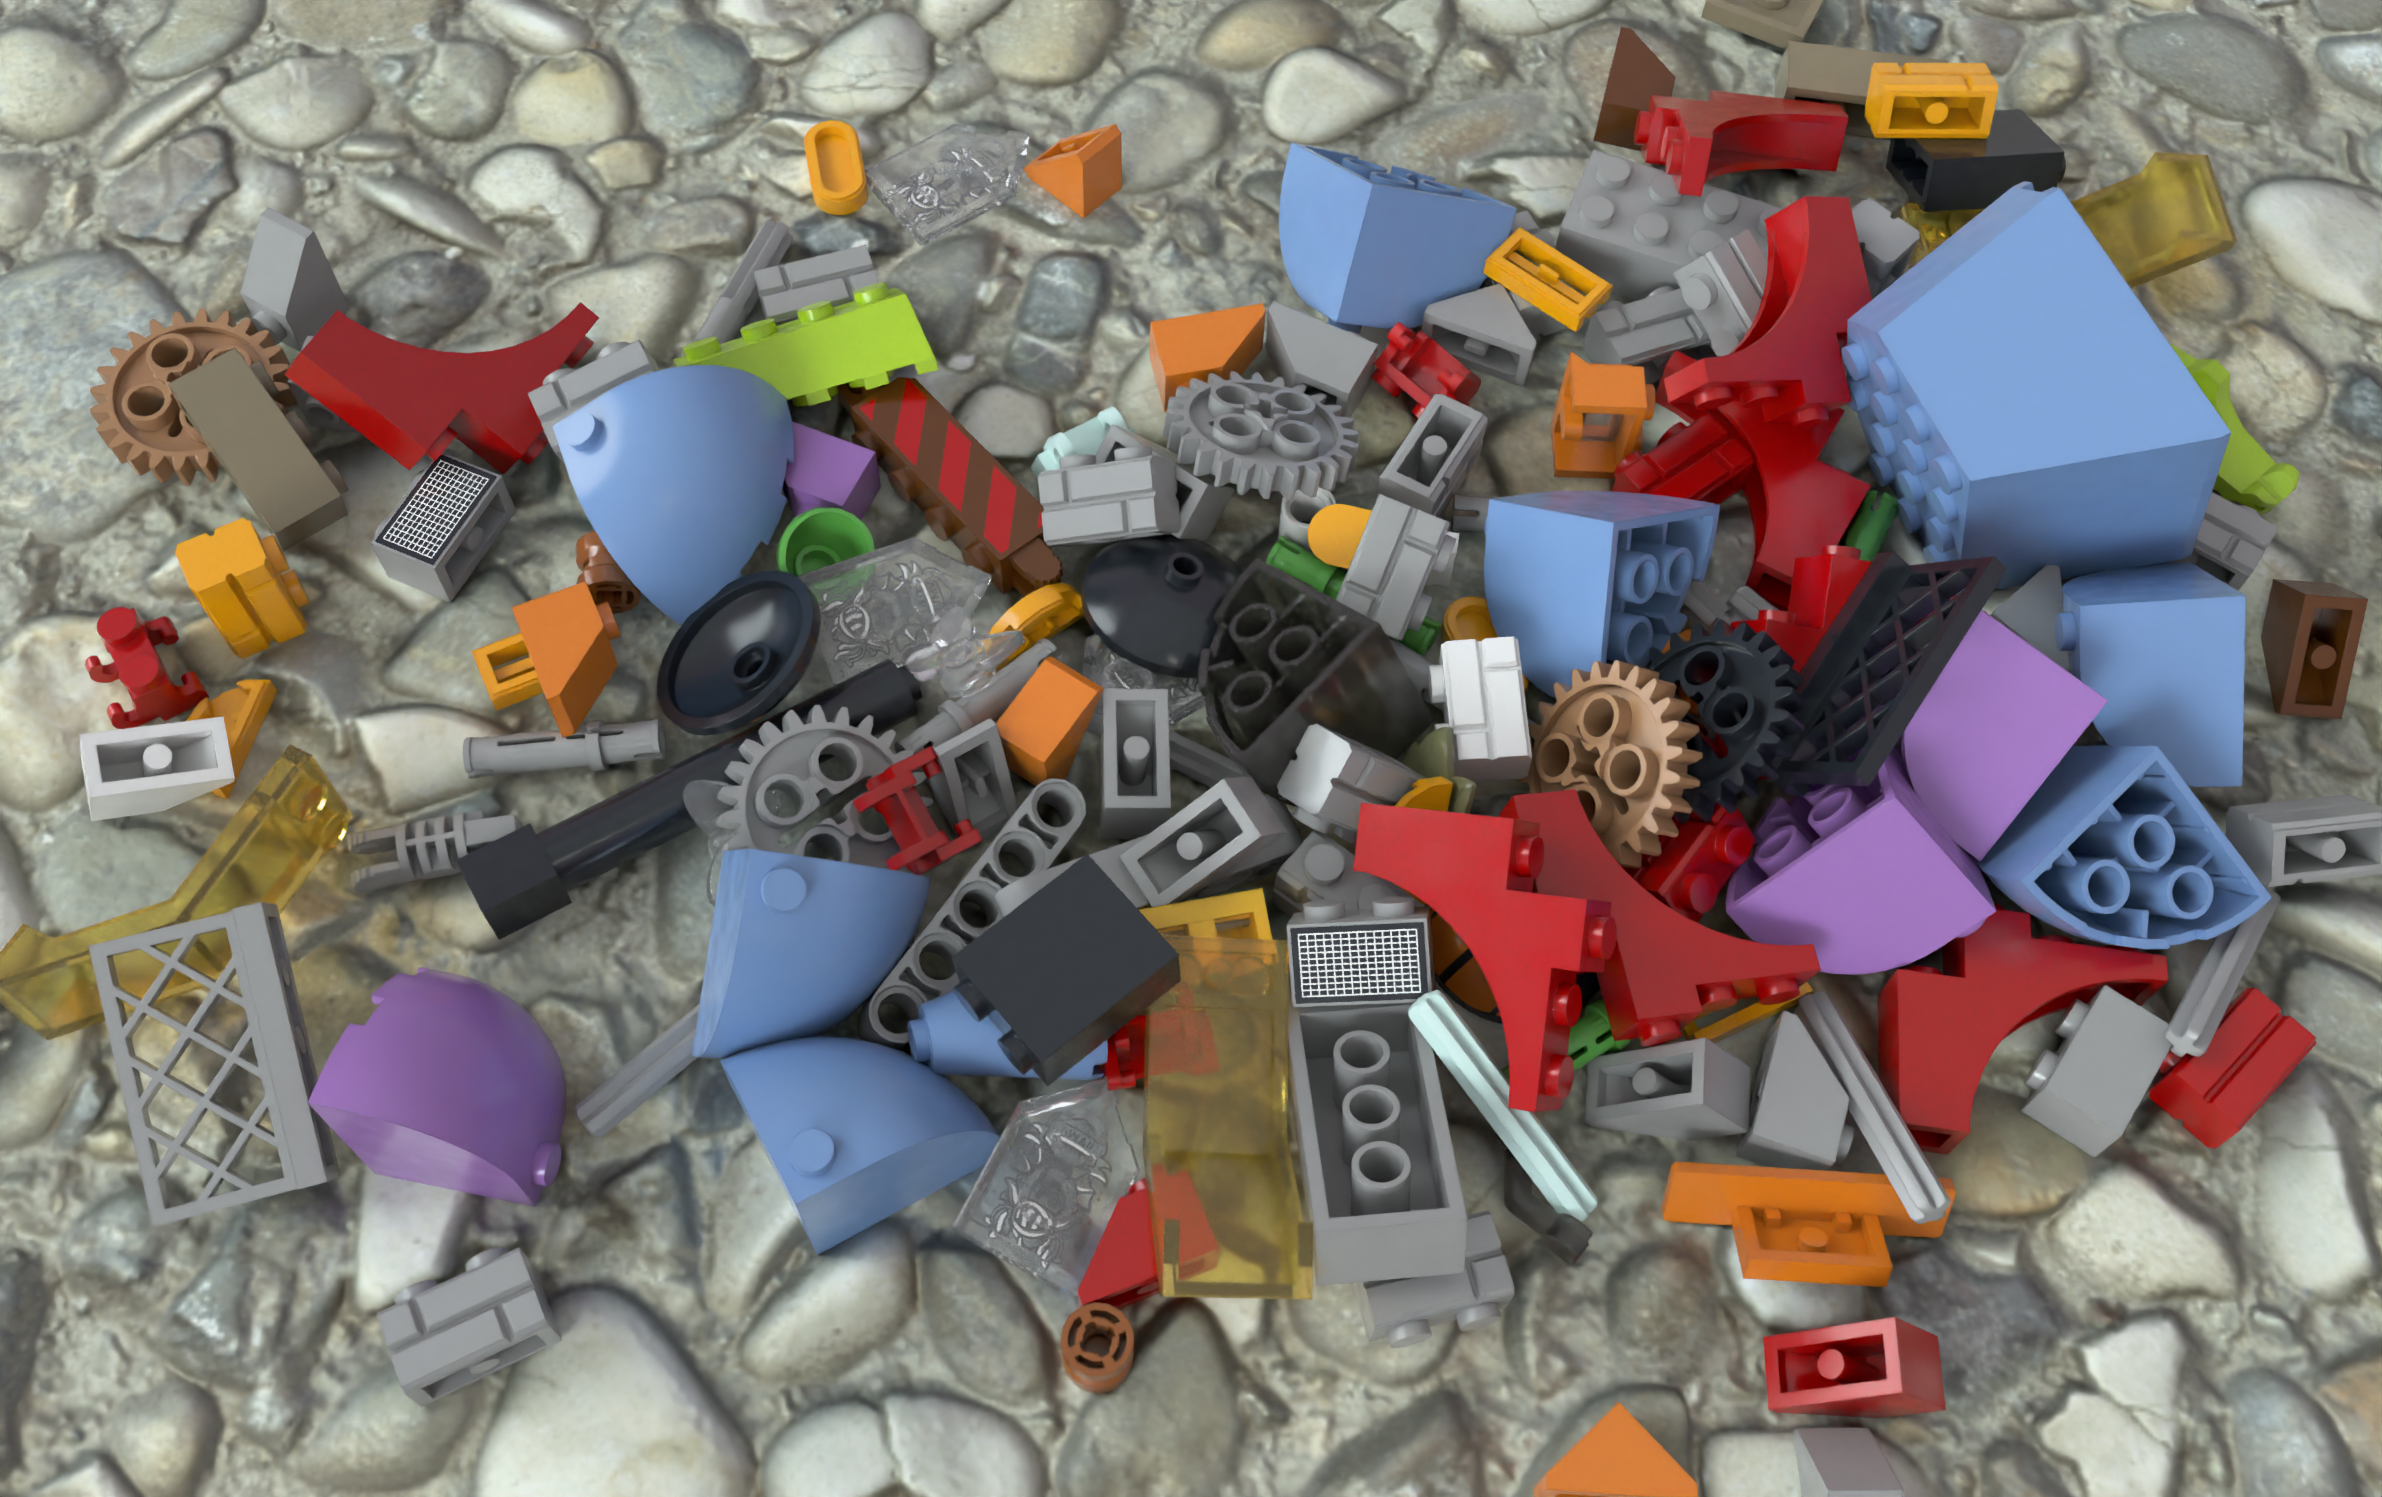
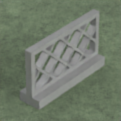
(279, 1046)

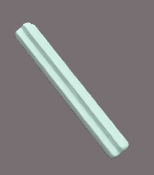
(1490, 1093)

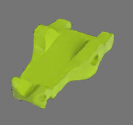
(2246, 469)

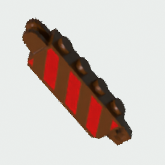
(954, 483)

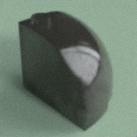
(1298, 661)

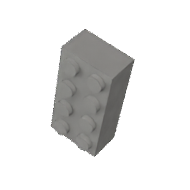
(1639, 230)
(1373, 1145)

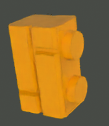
(1931, 100)
(243, 586)

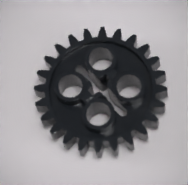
(1745, 697)

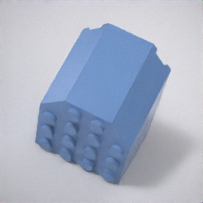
(2031, 401)

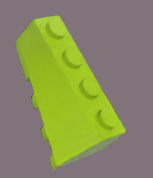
(826, 346)

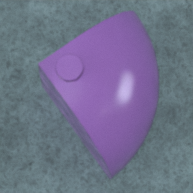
(1992, 732)
(1858, 876)
(448, 1089)

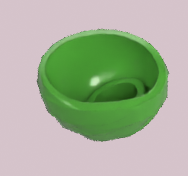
(822, 539)

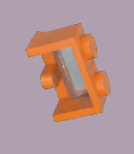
(1599, 417)

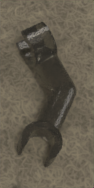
(1561, 1232)

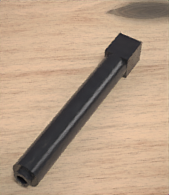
(530, 873)

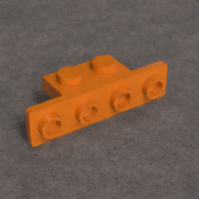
(1799, 1220)

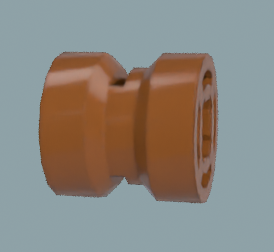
(604, 575)
(1103, 1361)

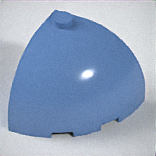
(1379, 242)
(681, 477)
(1592, 575)
(2168, 661)
(2123, 854)
(799, 946)
(856, 1129)

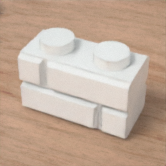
(1484, 707)

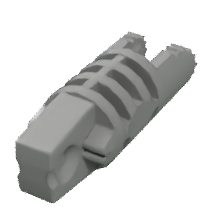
(425, 847)

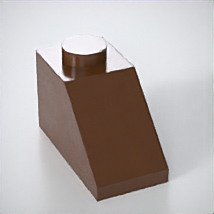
(1631, 81)
(2311, 646)

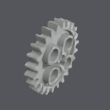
(1260, 435)
(791, 765)

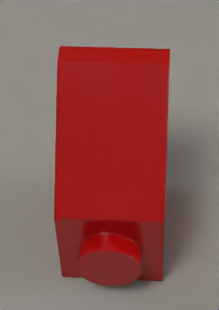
(1125, 1258)
(1855, 1370)

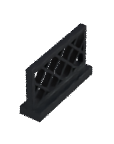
(1862, 645)

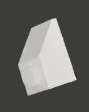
(154, 766)

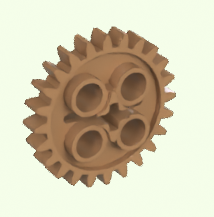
(139, 410)
(1622, 750)

